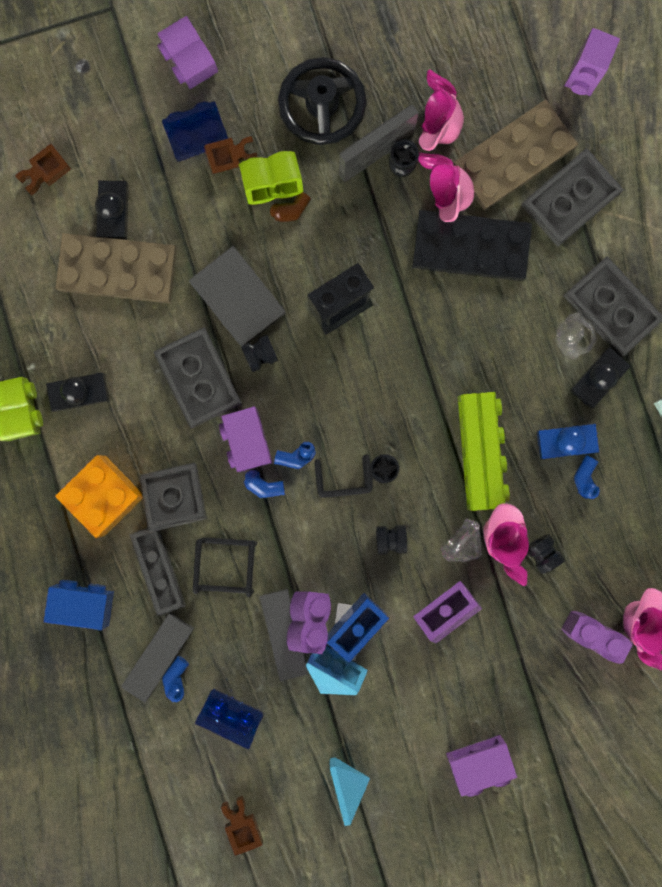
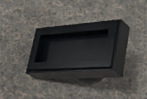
(112, 209)
(600, 378)
(77, 392)

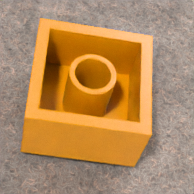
(100, 496)

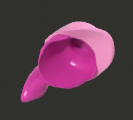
(442, 114)
(449, 185)
(507, 540)
(644, 627)

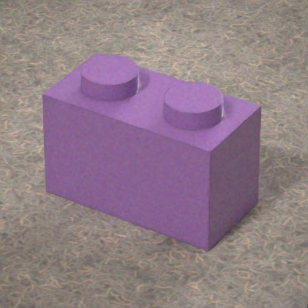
(591, 62)
(246, 440)
(447, 612)
(481, 766)

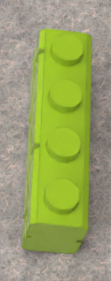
(482, 451)

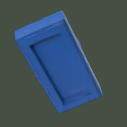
(567, 441)

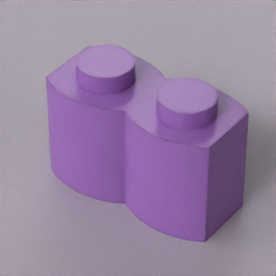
(187, 52)
(308, 628)
(597, 637)

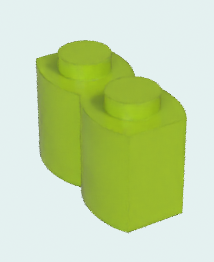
(271, 177)
(17, 410)

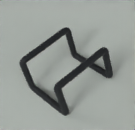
(344, 492)
(248, 590)

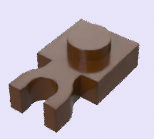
(225, 155)
(47, 167)
(241, 829)

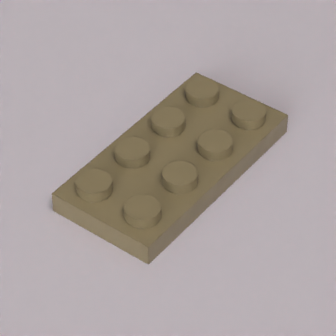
(516, 154)
(116, 268)

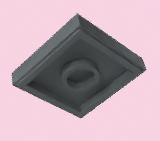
(172, 497)

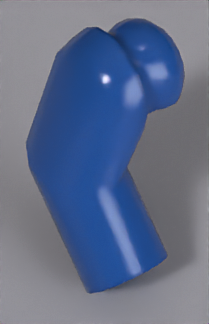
(298, 458)
(583, 478)
(260, 487)
(172, 680)

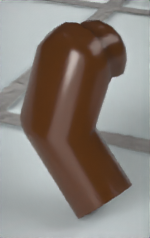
(290, 211)

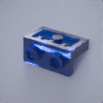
(194, 129)
(229, 718)

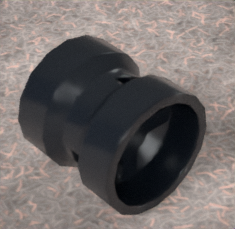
(406, 152)
(259, 353)
(384, 468)
(391, 539)
(545, 554)

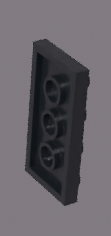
(472, 246)

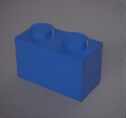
(79, 605)
(356, 627)

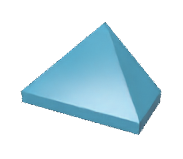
(334, 674)
(349, 788)

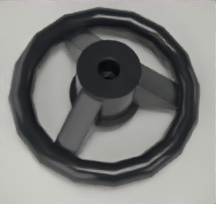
(322, 99)

